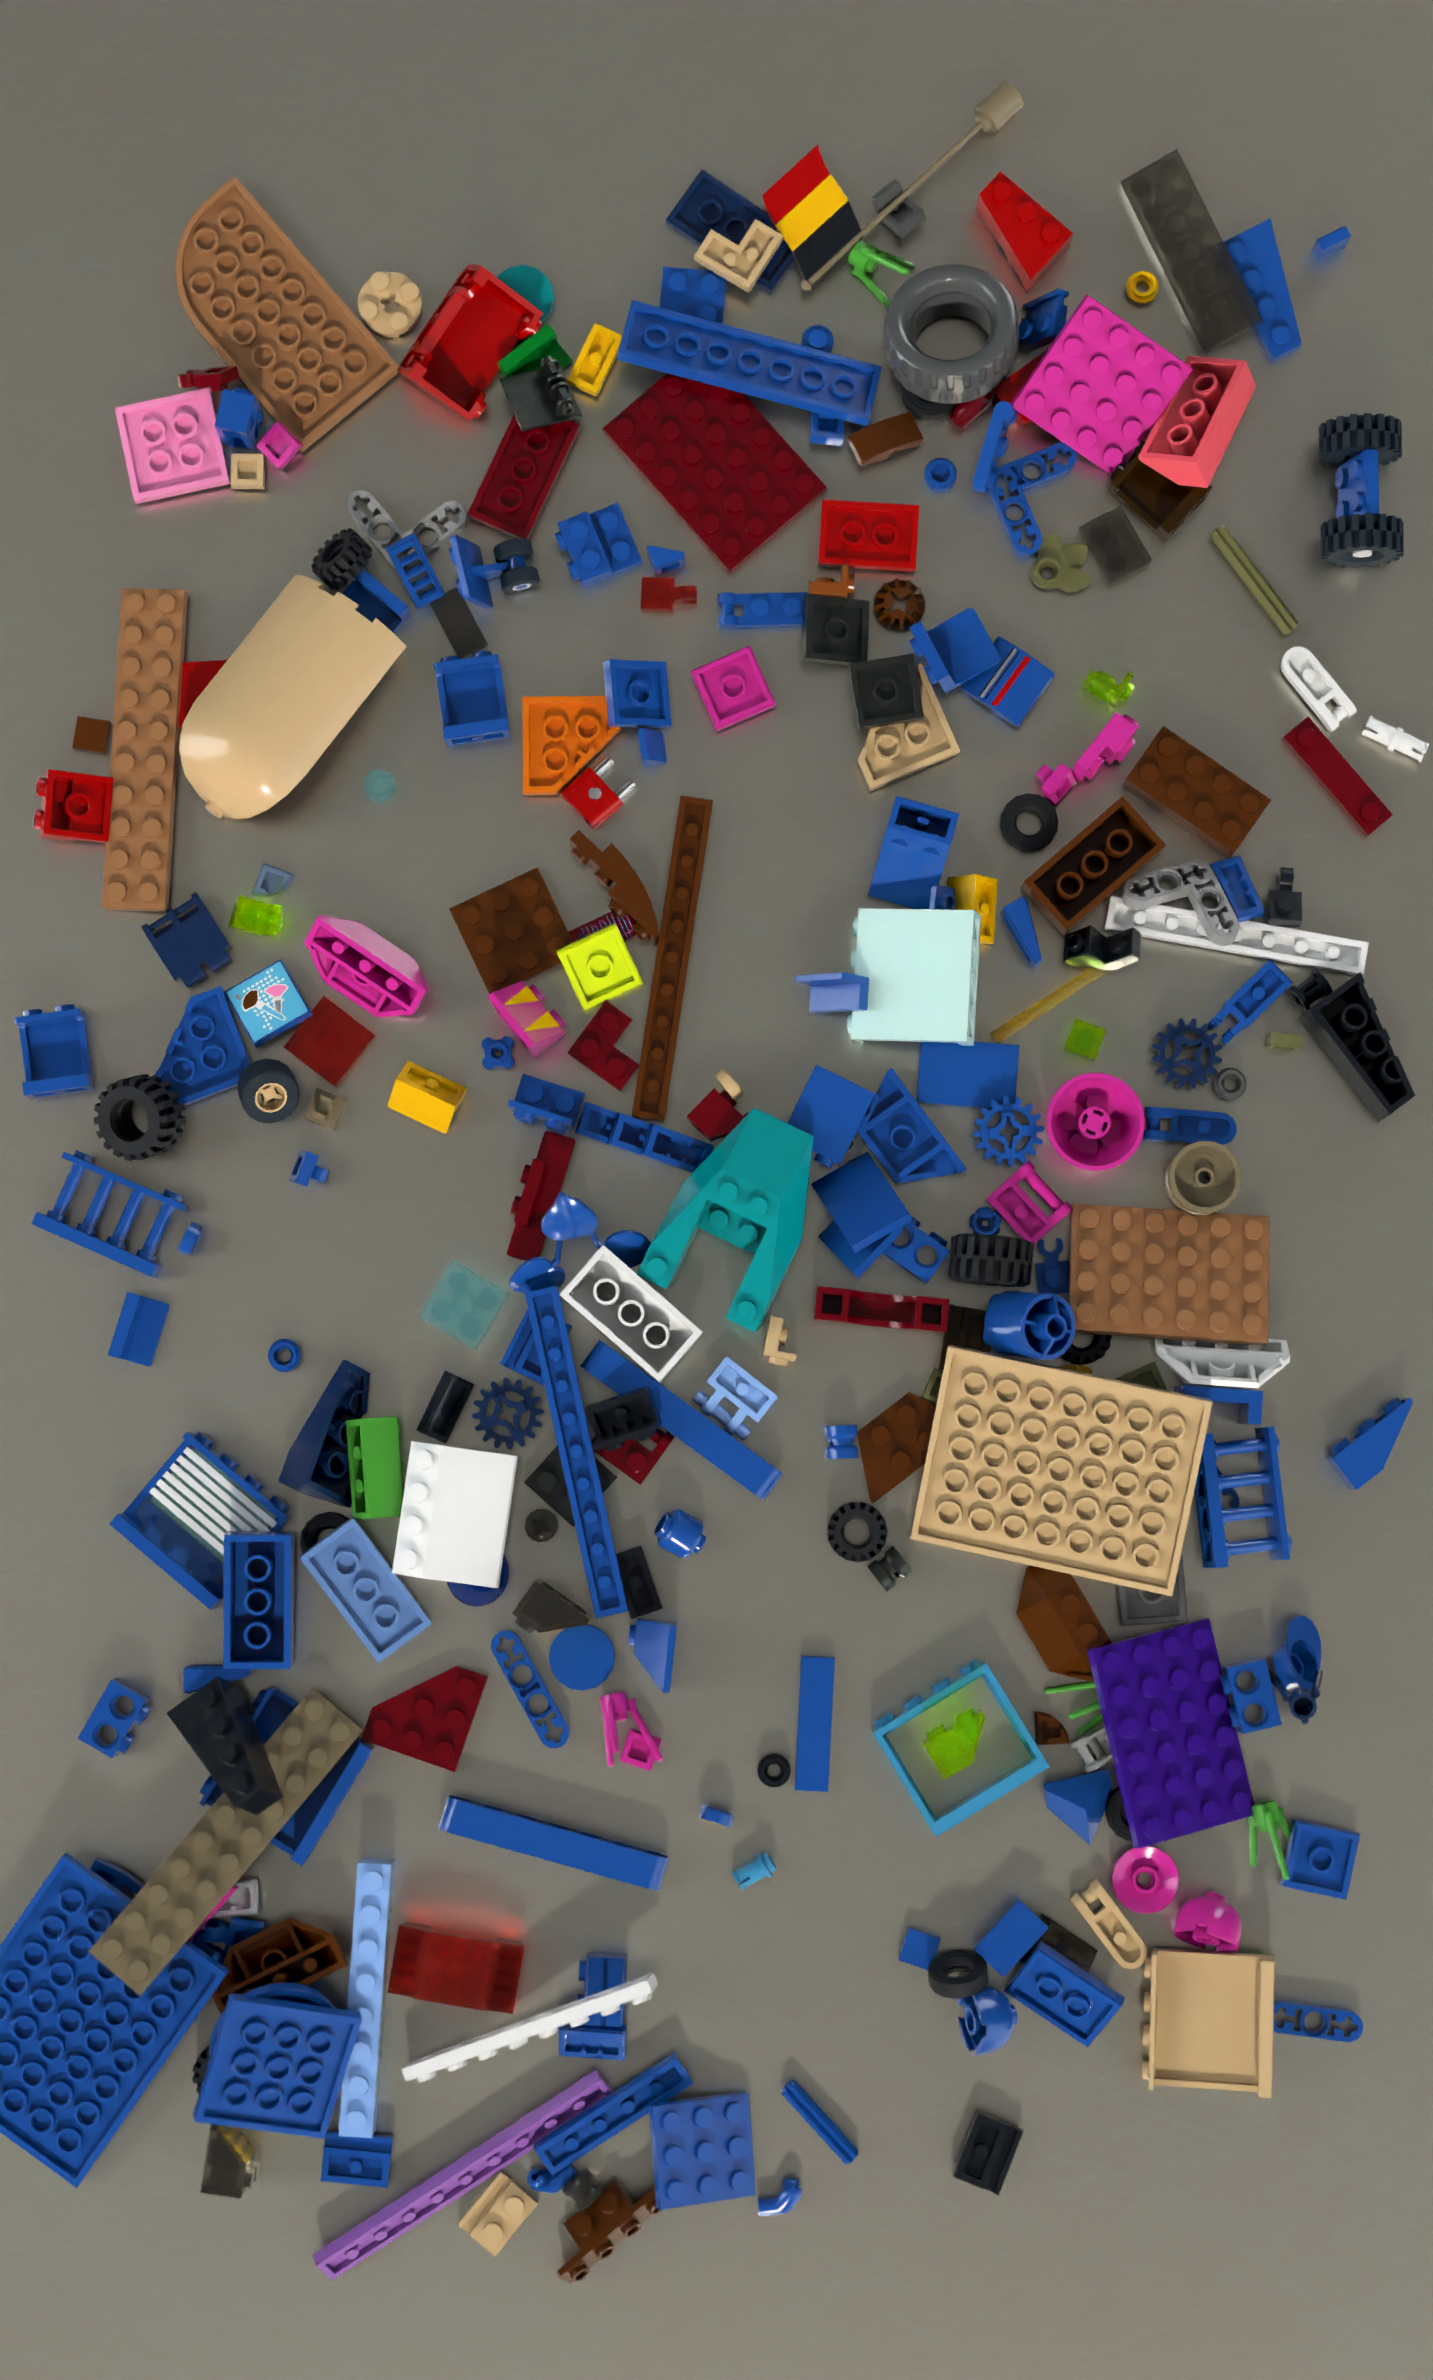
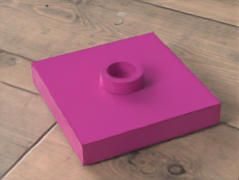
(733, 688)

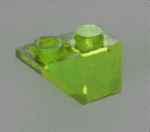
(957, 1744)

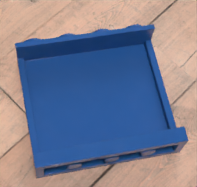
(312, 1818)

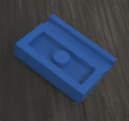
(1043, 320)
(522, 1352)
(357, 2159)

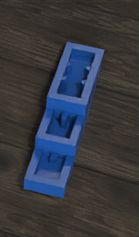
(642, 1138)

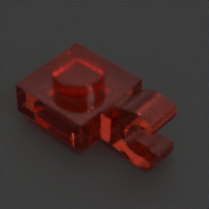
(660, 594)

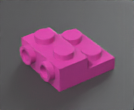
(1110, 745)

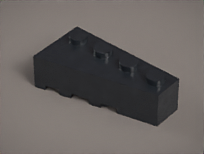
(1360, 1047)
(228, 1744)

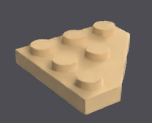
(910, 746)

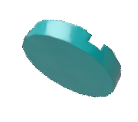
(532, 286)

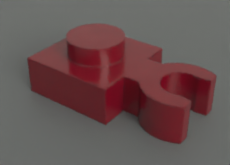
(214, 378)

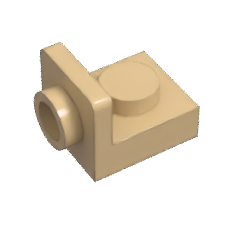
(776, 1336)

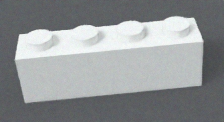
(631, 1313)

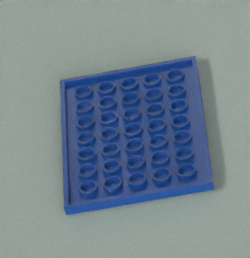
(76, 2035)

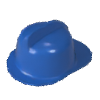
(1300, 1655)

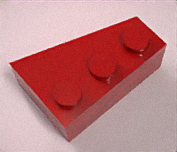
(1023, 229)

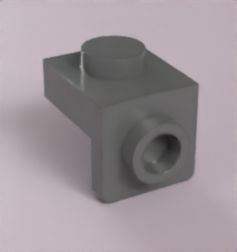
(904, 216)

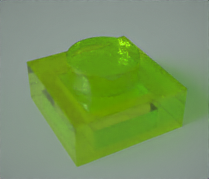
(1084, 1039)

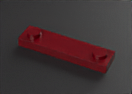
(1337, 776)

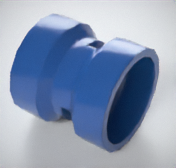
(841, 1441)

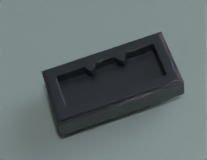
(445, 1407)

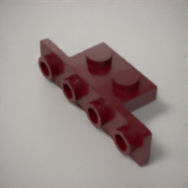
(542, 1185)

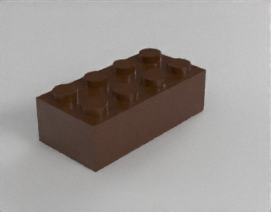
(1196, 792)
(1093, 866)

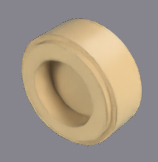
(729, 1084)

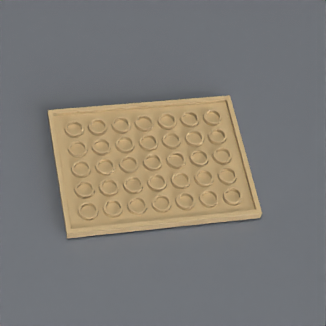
(1061, 1469)

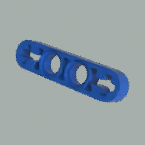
(527, 1690)

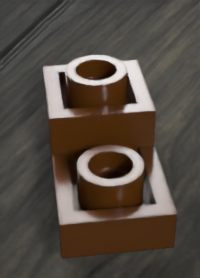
(884, 437)

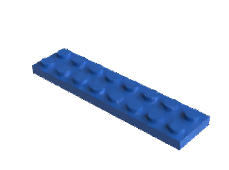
(749, 363)

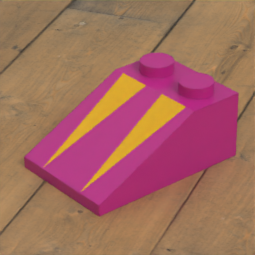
(527, 1017)

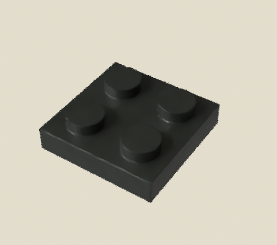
(835, 630)
(886, 691)
(550, 1484)

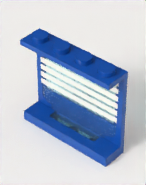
(188, 1511)

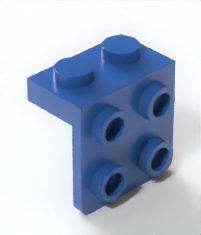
(955, 649)

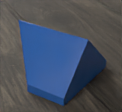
(1080, 1801)

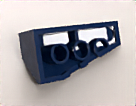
(319, 1455)

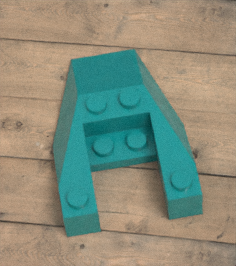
(750, 1196)

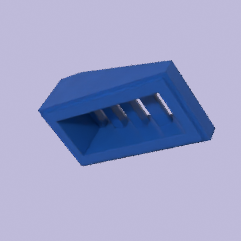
(428, 596)
(1020, 924)
(199, 1675)

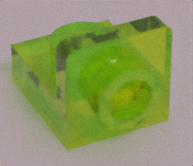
(1103, 687)

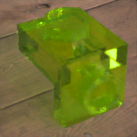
(256, 917)

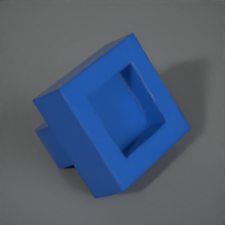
(306, 1168)

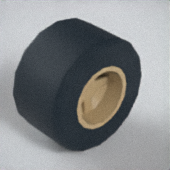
(268, 1103)

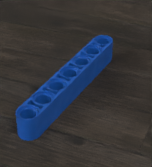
(685, 1421)
(553, 1842)

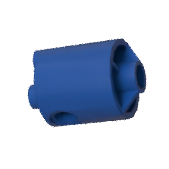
(1029, 1325)

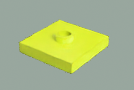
(599, 966)

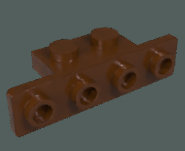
(603, 2227)

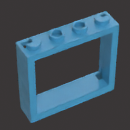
(991, 1791)

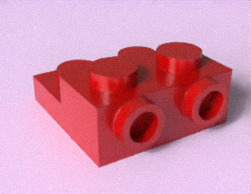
(74, 806)

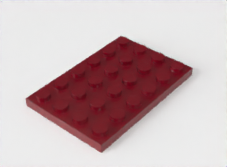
(715, 464)

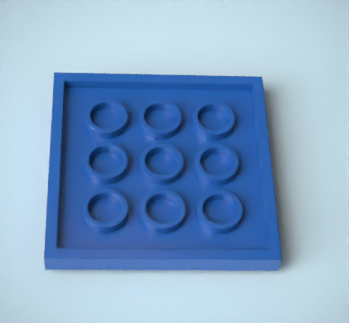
(277, 2066)

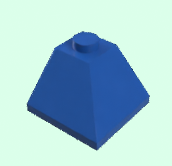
(655, 1648)

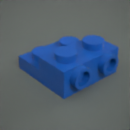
(598, 545)

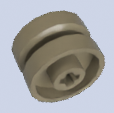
(1220, 1170)

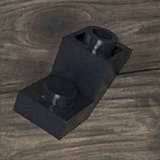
(1093, 950)

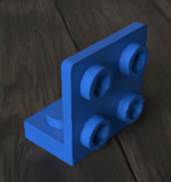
(547, 1103)

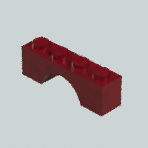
(715, 1115)
(881, 1310)

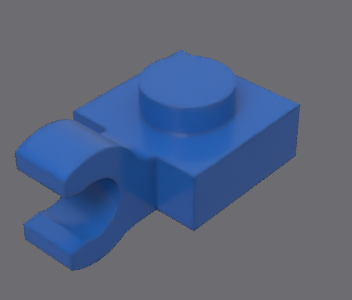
(236, 1931)

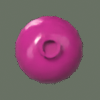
(1209, 1922)

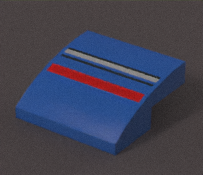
(1011, 685)

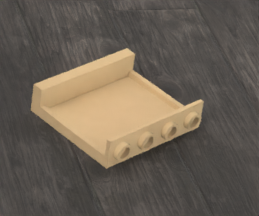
(1210, 2020)

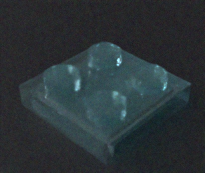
(464, 1305)

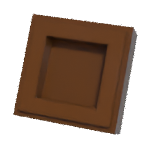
(91, 735)

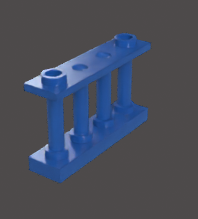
(114, 1246)
(1213, 1516)

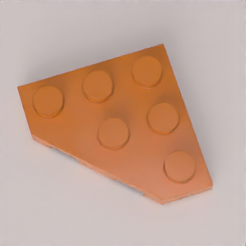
(561, 739)

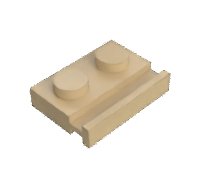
(498, 2213)

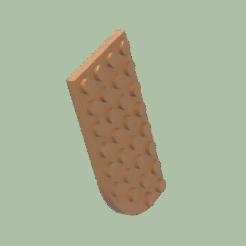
(275, 317)

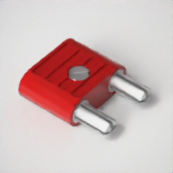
(592, 796)

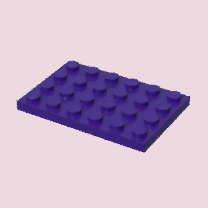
(1171, 1732)

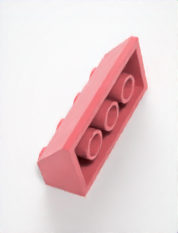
(1199, 421)

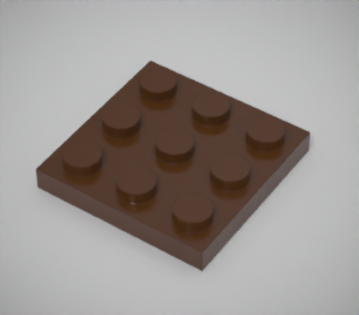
(512, 931)

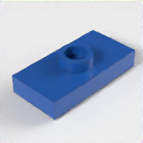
(1238, 888)
(593, 2041)

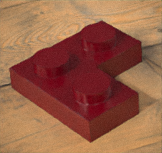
(597, 1050)

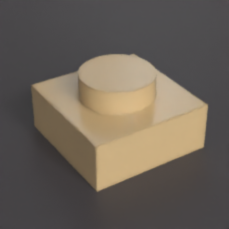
(247, 471)

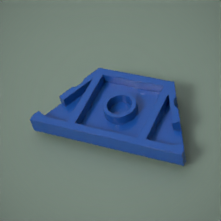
(905, 1137)

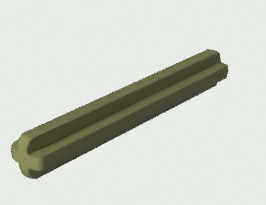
(1254, 579)

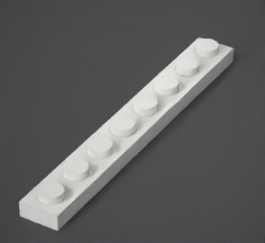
(1252, 939)
(544, 2024)

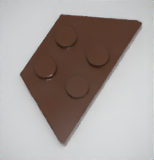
(895, 1443)

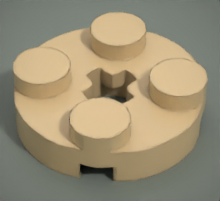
(383, 287)

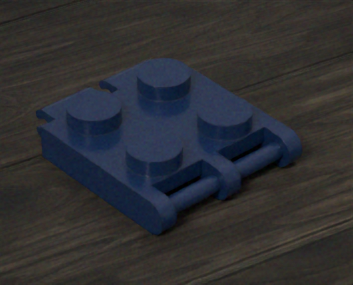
(189, 941)

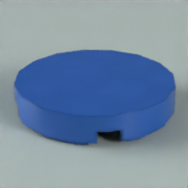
(581, 1657)

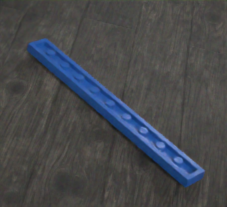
(576, 1452)

